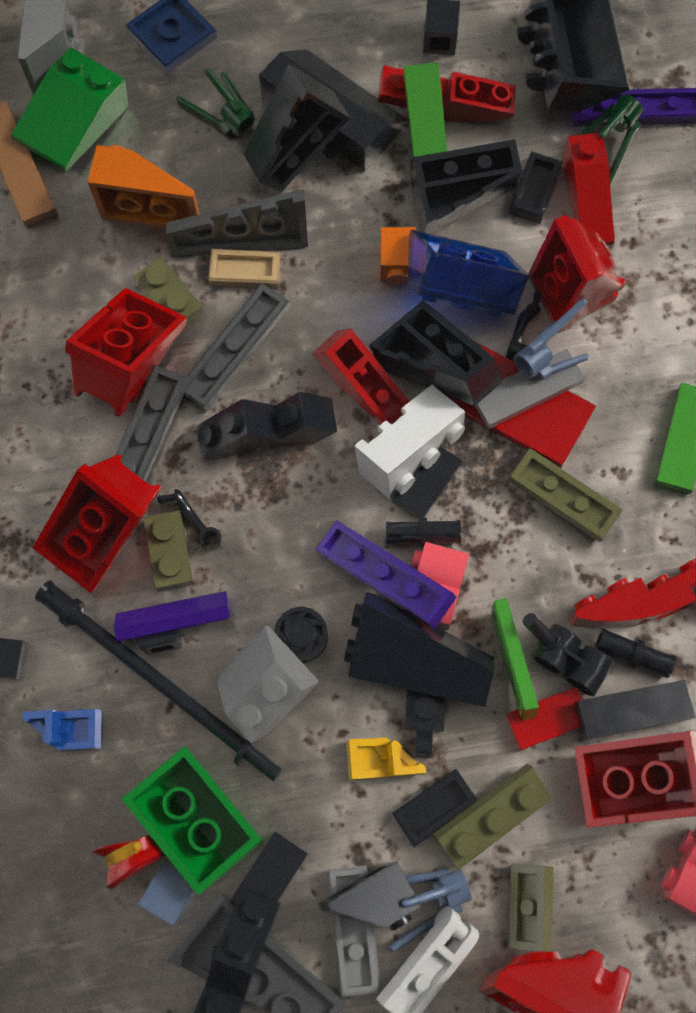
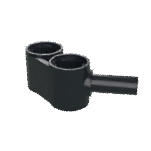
(560, 654)

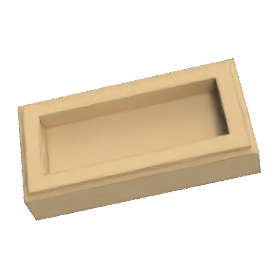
(244, 268)

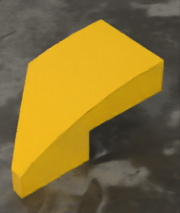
(379, 759)

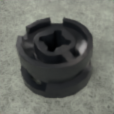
(303, 633)

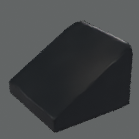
(160, 642)

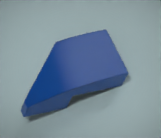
(68, 729)

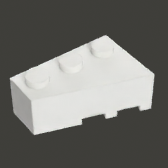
(410, 442)

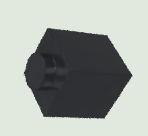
(441, 27)

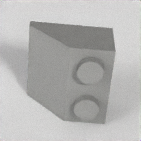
(45, 37)
(263, 685)

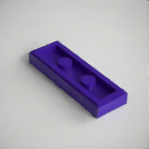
(171, 616)

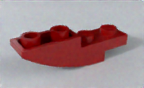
(463, 96)
(634, 604)

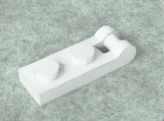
(430, 964)

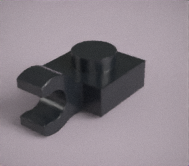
(424, 714)

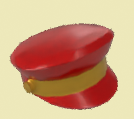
(128, 859)

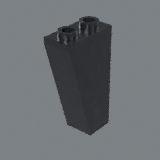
(411, 655)

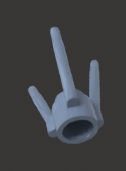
(536, 356)
(449, 891)

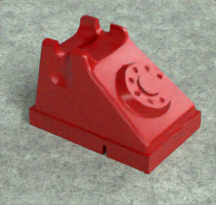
(574, 268)
(120, 347)
(95, 520)
(638, 779)
(558, 985)

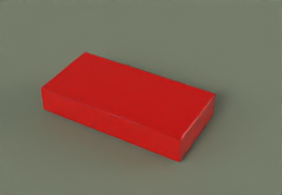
(554, 718)

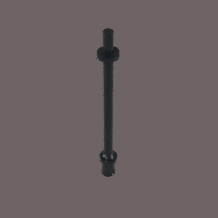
(72, 613)

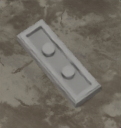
(520, 393)
(353, 942)

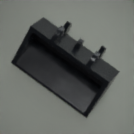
(575, 53)
(370, 124)

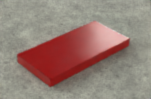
(546, 428)

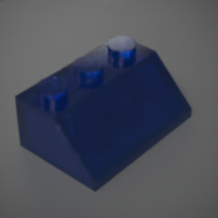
(464, 274)

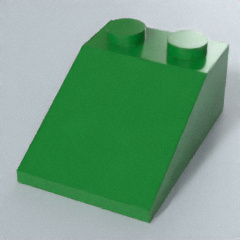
(71, 109)

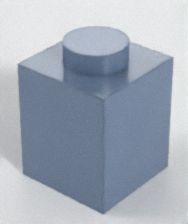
(167, 894)

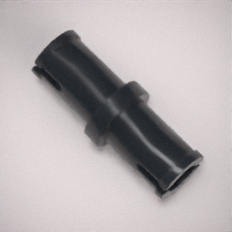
(423, 532)
(636, 653)

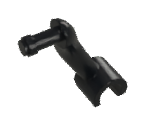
(524, 317)
(191, 517)

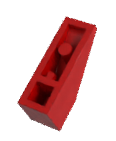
(589, 184)
(361, 376)

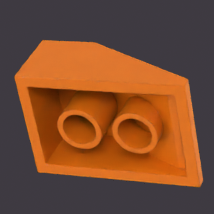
(137, 190)

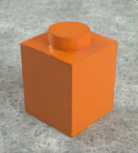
(394, 254)

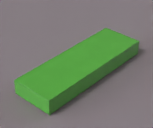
(425, 109)
(678, 456)
(514, 659)

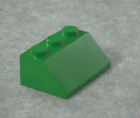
(192, 820)

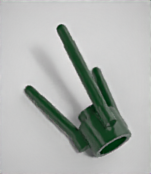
(235, 112)
(620, 117)

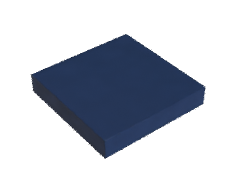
(171, 32)

